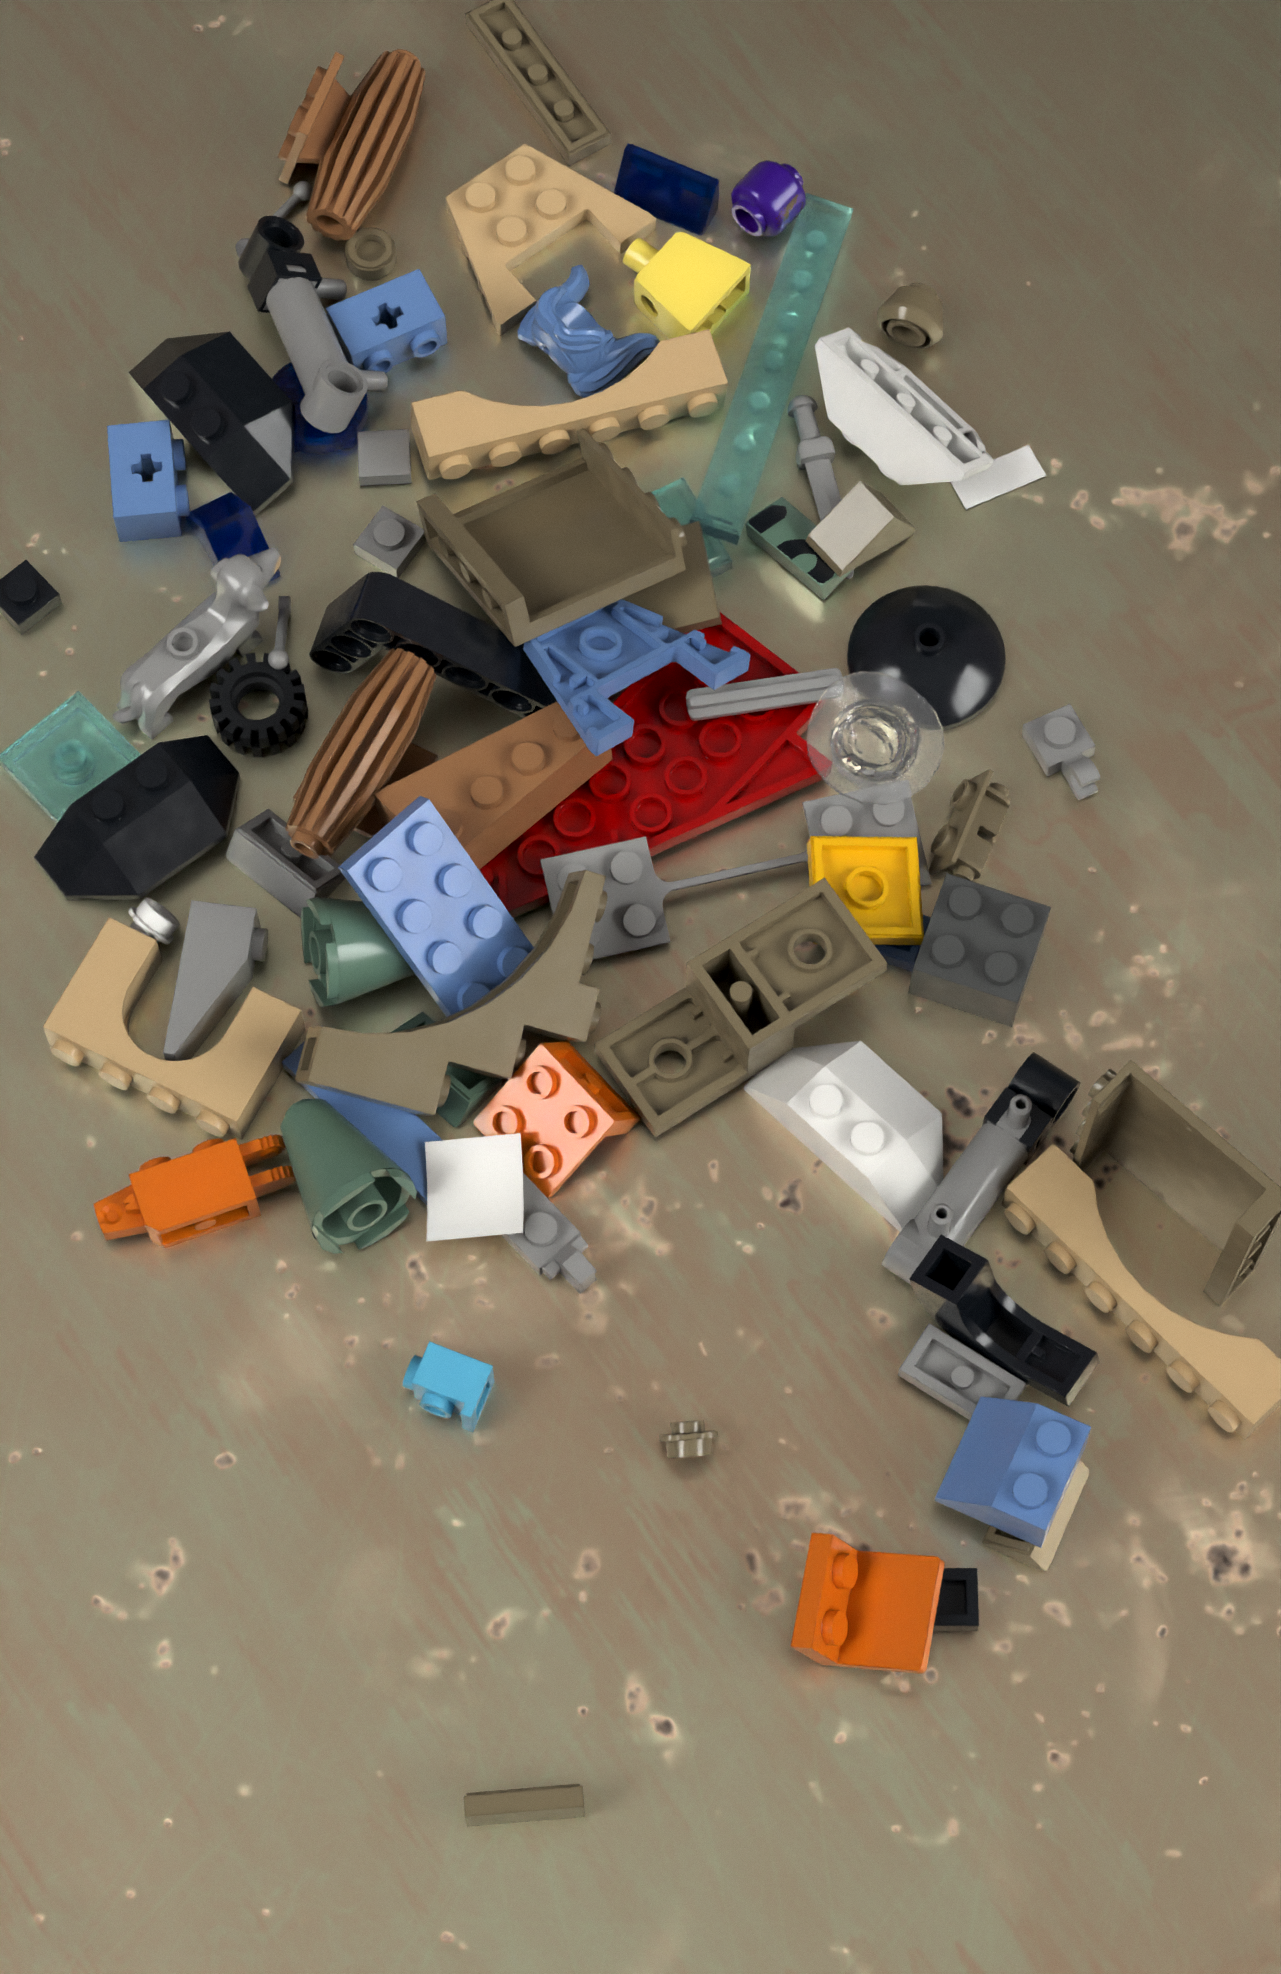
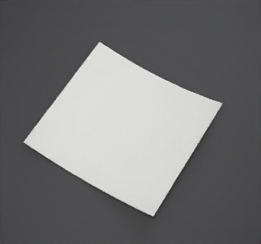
(474, 1187)

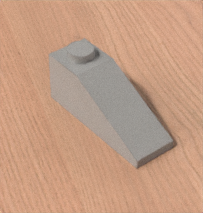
(212, 972)

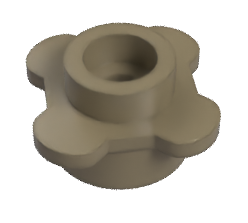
(688, 1439)

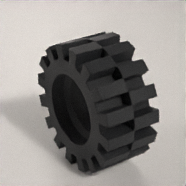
(263, 732)

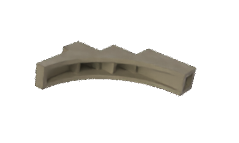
(539, 996)

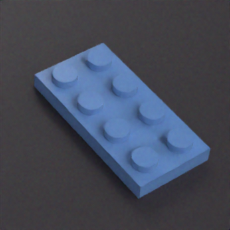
(436, 907)

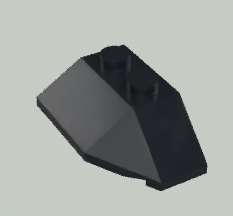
(225, 411)
(143, 822)

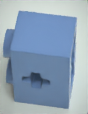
(389, 323)
(141, 454)

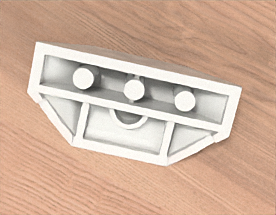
(894, 414)
(858, 1123)

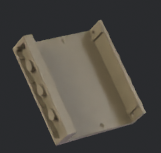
(1184, 1167)

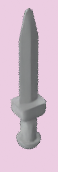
(815, 455)

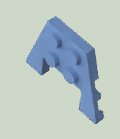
(611, 651)

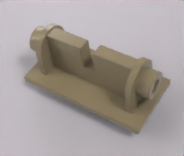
(975, 808)

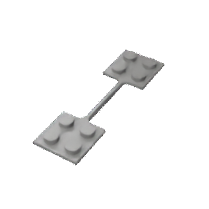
(636, 894)

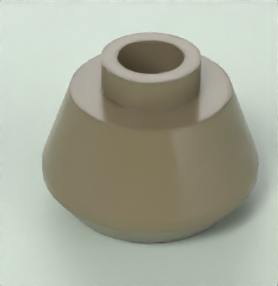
(912, 316)

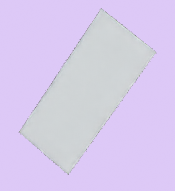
(1003, 476)

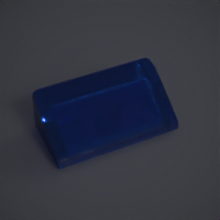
(668, 189)

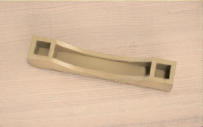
(471, 432)
(1229, 1372)

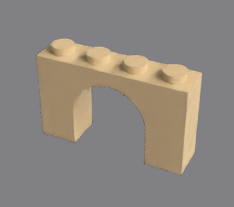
(217, 1087)

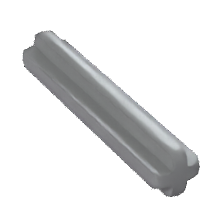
(759, 694)

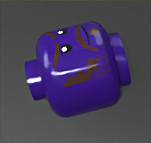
(768, 198)

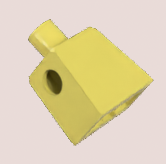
(686, 283)

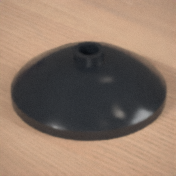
(957, 673)

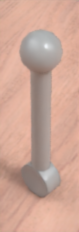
(302, 192)
(278, 656)

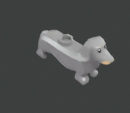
(199, 642)

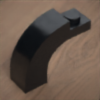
(973, 1309)

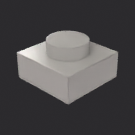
(390, 542)

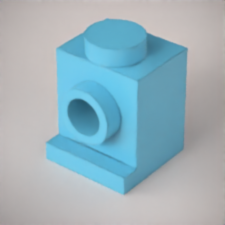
(450, 1384)

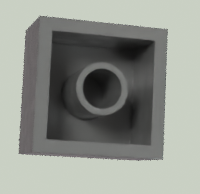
(979, 950)

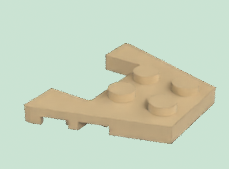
(522, 209)

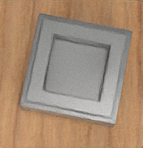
(384, 457)

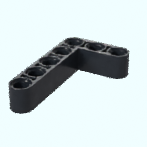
(460, 647)

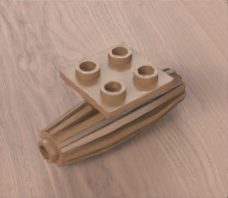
(353, 138)
(362, 755)

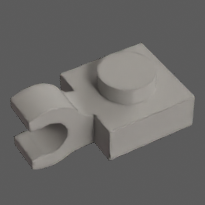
(1065, 746)

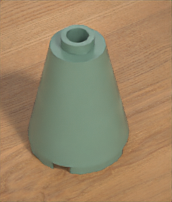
(347, 951)
(343, 1177)

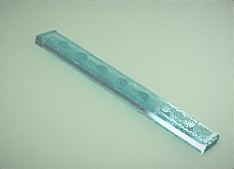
(771, 369)

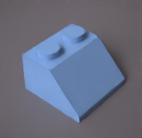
(1014, 1466)

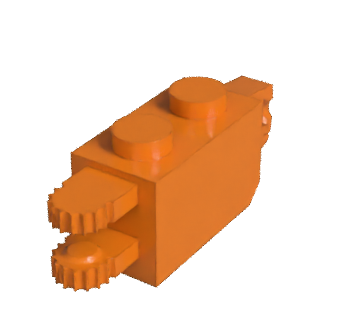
(194, 1192)

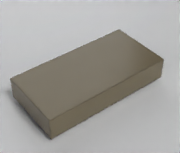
(524, 1805)

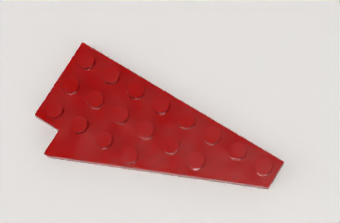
(670, 775)

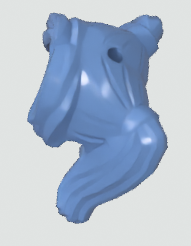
(578, 342)

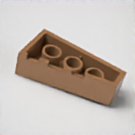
(500, 782)

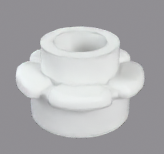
(154, 921)

